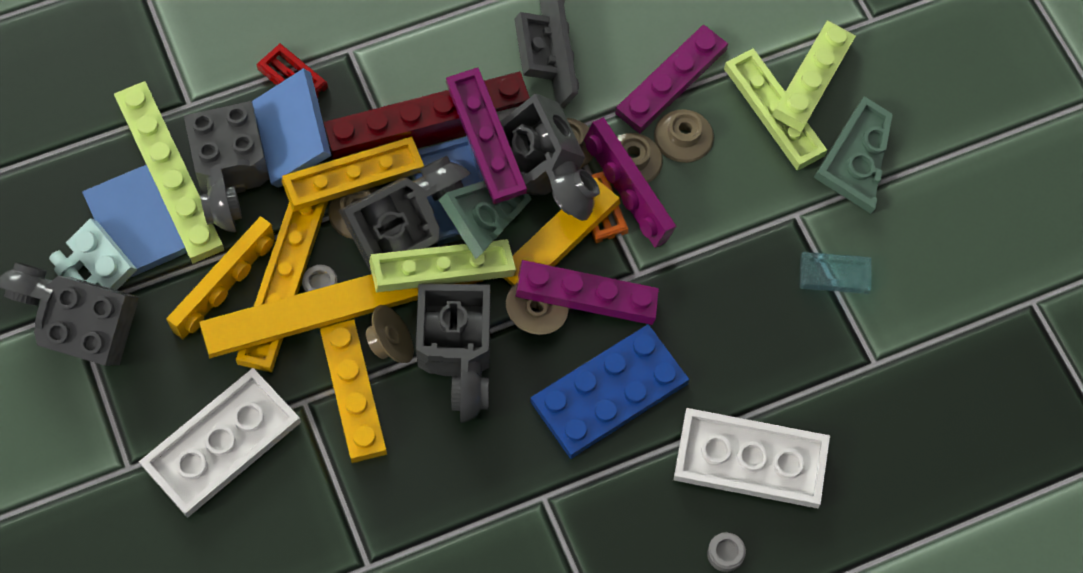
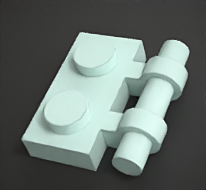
(98, 254)

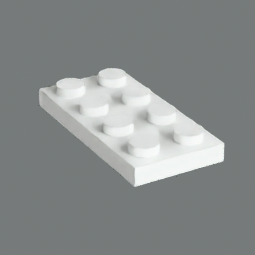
(220, 442)
(752, 458)

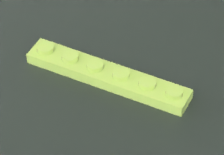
(168, 171)

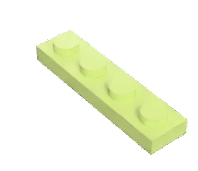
(813, 76)
(763, 95)
(440, 266)

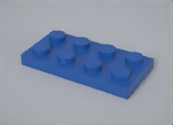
(609, 391)

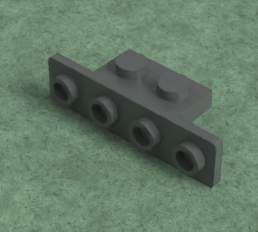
(547, 48)

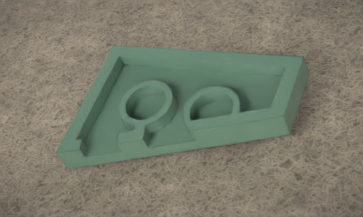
(857, 155)
(477, 216)

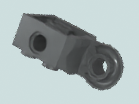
(550, 155)
(226, 159)
(400, 213)
(74, 313)
(456, 341)

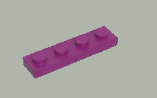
(671, 79)
(486, 135)
(629, 183)
(587, 292)

